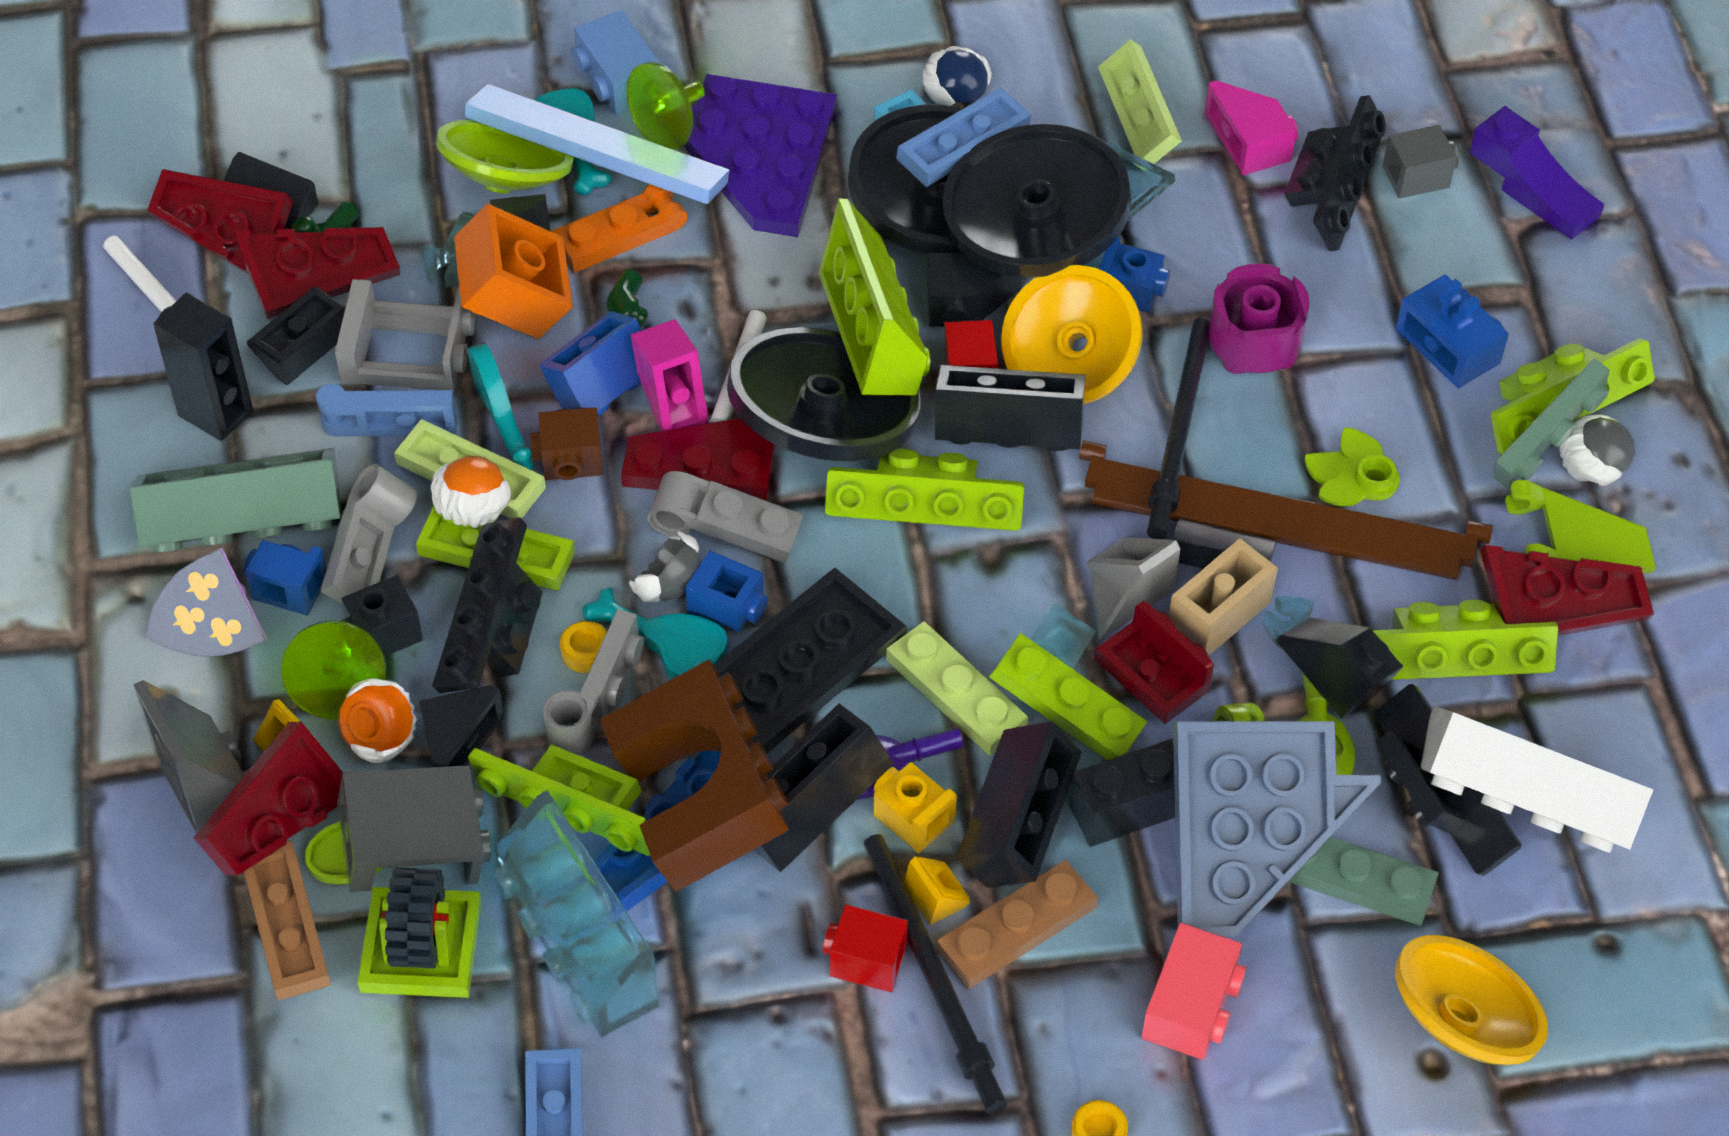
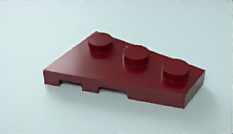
(212, 208)
(292, 263)
(715, 452)
(1565, 591)
(277, 798)

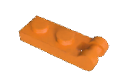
(621, 227)

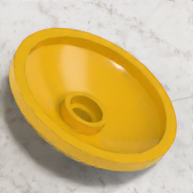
(1071, 306)
(1470, 1000)

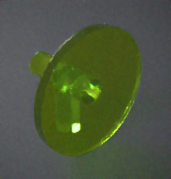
(662, 104)
(326, 663)

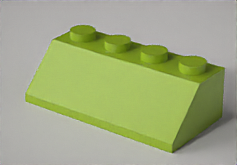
(871, 307)

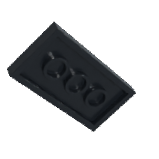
(809, 655)

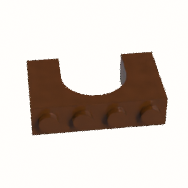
(737, 804)

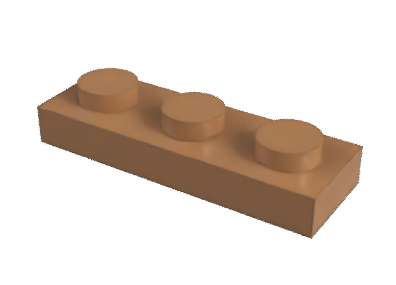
(286, 924)
(1016, 924)

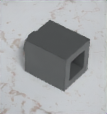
(1420, 161)

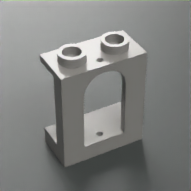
(365, 314)

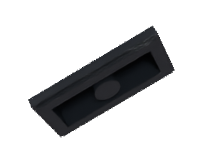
(260, 174)
(299, 335)
(1205, 542)

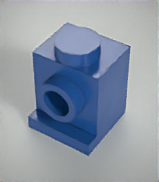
(1138, 271)
(285, 576)
(726, 592)

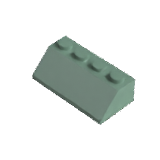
(236, 498)

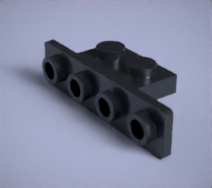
(1335, 169)
(492, 611)
(1475, 827)

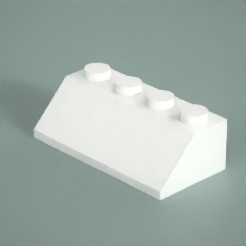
(1533, 778)

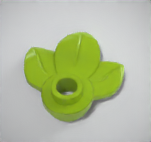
(1351, 473)

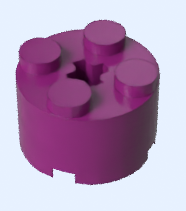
(1258, 319)

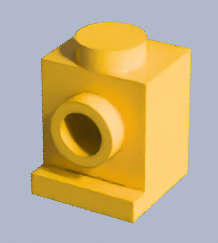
(913, 806)

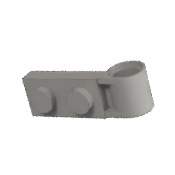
(723, 513)
(365, 531)
(600, 691)

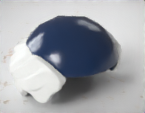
(956, 76)

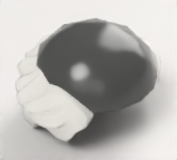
(1597, 450)
(669, 571)

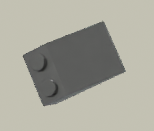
(190, 752)

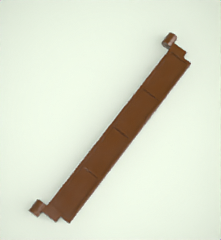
(1289, 519)

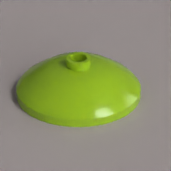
(499, 158)

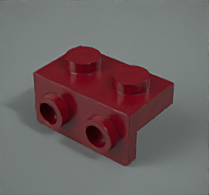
(1157, 663)

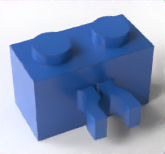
(1452, 330)
(595, 365)

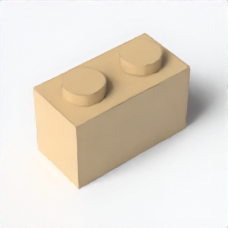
(1223, 596)

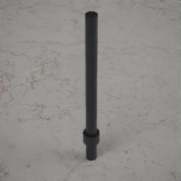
(1165, 491)
(973, 1056)

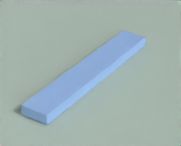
(597, 144)

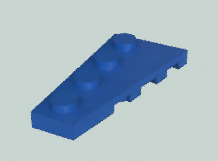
(634, 874)

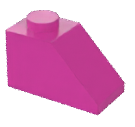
(1250, 127)
(670, 376)

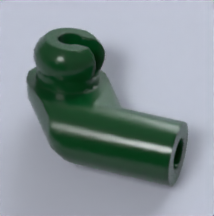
(342, 217)
(623, 298)

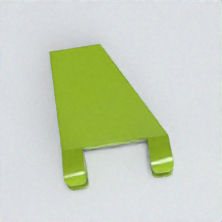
(1580, 529)

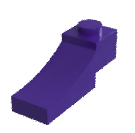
(1532, 174)

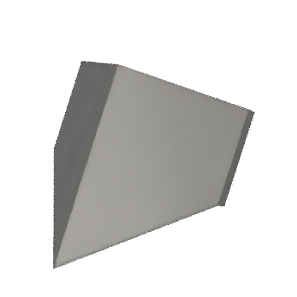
(1129, 574)

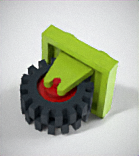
(420, 937)

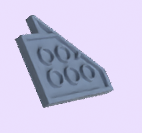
(1252, 813)

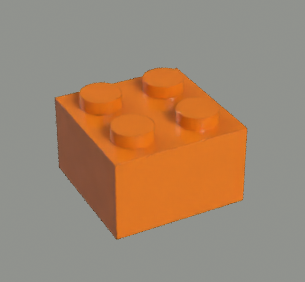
(512, 271)

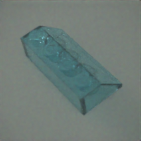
(576, 918)

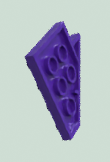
(769, 143)

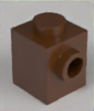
(568, 443)

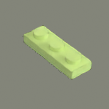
(1139, 103)
(432, 447)
(955, 686)

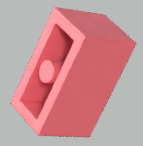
(1193, 991)

